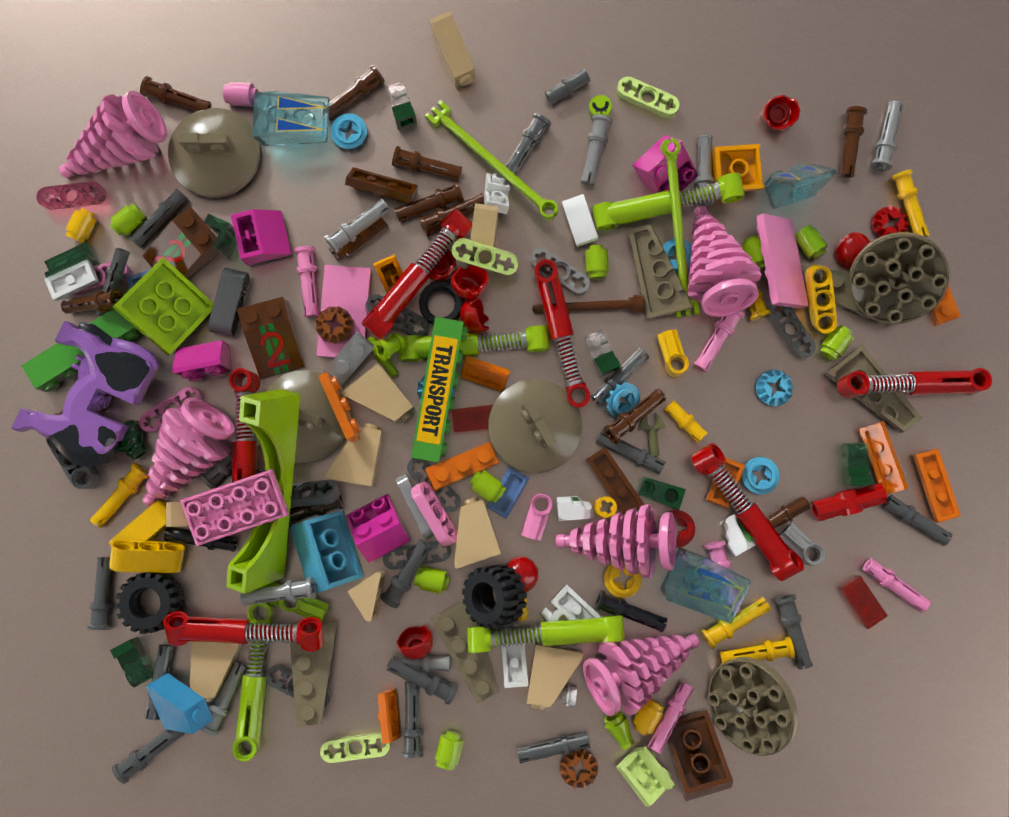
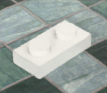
(71, 280)

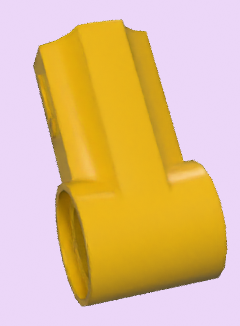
(672, 351)

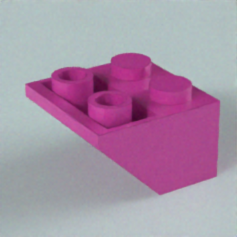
(654, 172)
(260, 235)
(202, 360)
(377, 528)

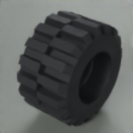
(508, 592)
(130, 601)

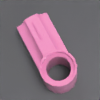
(536, 519)

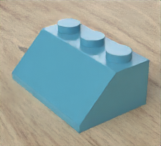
(326, 550)

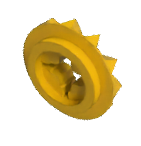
(616, 588)

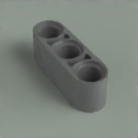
(228, 298)
(74, 472)

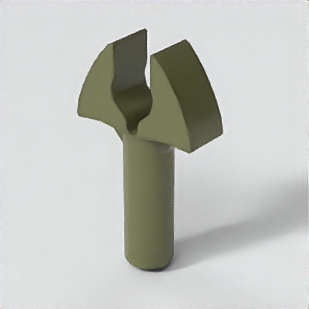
(652, 433)

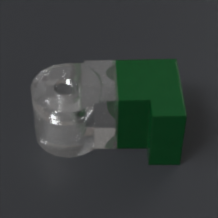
(401, 105)
(601, 353)

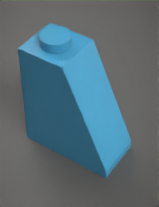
(178, 705)

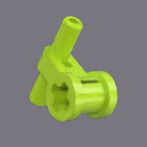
(385, 349)

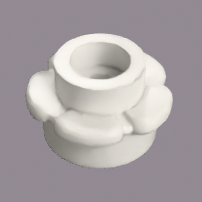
(569, 696)

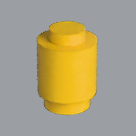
(80, 225)
(648, 717)

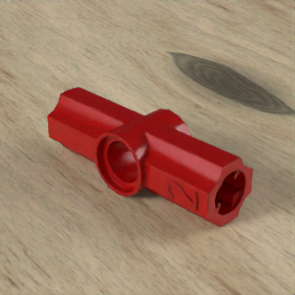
(849, 502)

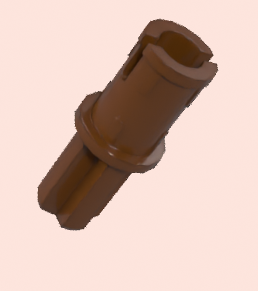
(789, 512)

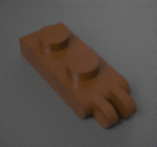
(362, 239)

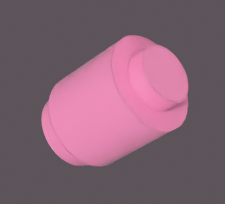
(239, 94)

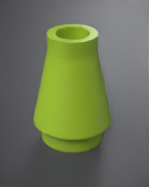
(619, 729)

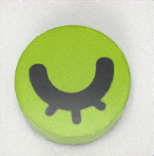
(600, 105)

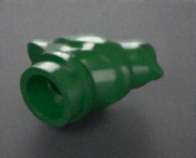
(132, 441)

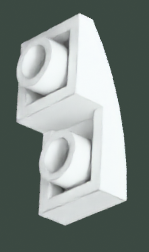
(497, 192)
(580, 220)

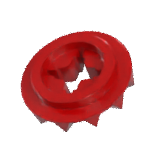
(881, 219)
(685, 520)

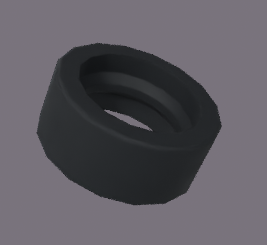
(432, 288)

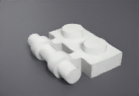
(570, 605)

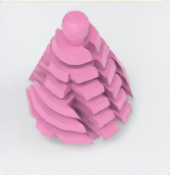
(117, 134)
(720, 269)
(187, 446)
(627, 541)
(634, 670)

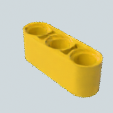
(828, 308)
(146, 525)
(146, 556)

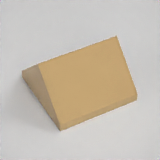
(367, 595)

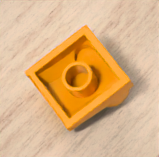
(742, 160)

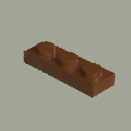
(381, 185)
(614, 481)

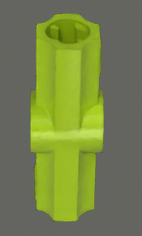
(304, 607)

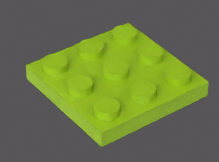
(164, 306)

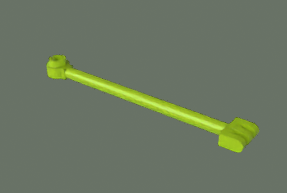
(442, 117)
(677, 219)

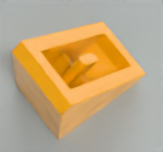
(388, 271)

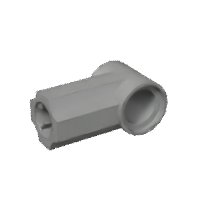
(800, 543)

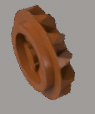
(339, 333)
(573, 759)

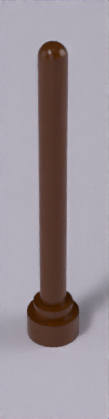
(633, 304)

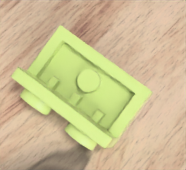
(645, 775)

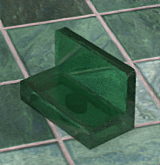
(226, 239)
(69, 258)

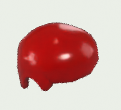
(781, 112)
(849, 247)
(444, 268)
(470, 282)
(473, 315)
(527, 570)
(415, 642)

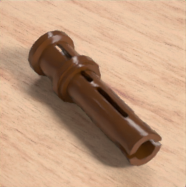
(361, 86)
(165, 93)
(853, 131)
(414, 164)
(440, 199)
(441, 214)
(74, 305)
(627, 421)

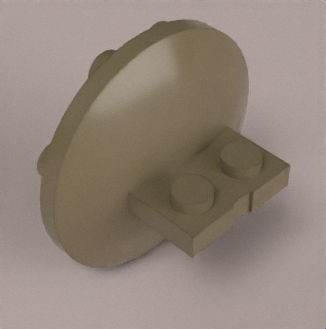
(214, 153)
(898, 278)
(534, 426)
(318, 427)
(753, 706)

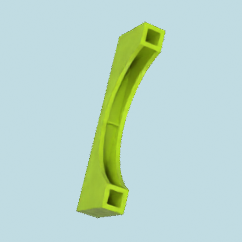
(275, 423)

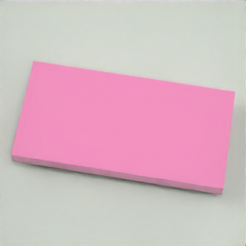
(781, 261)
(348, 289)
(234, 507)

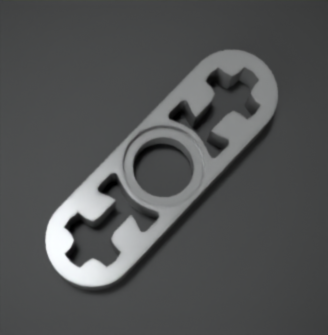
(577, 275)
(405, 487)

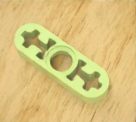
(657, 93)
(467, 256)
(337, 743)

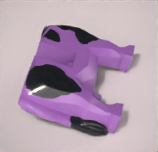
(106, 368)

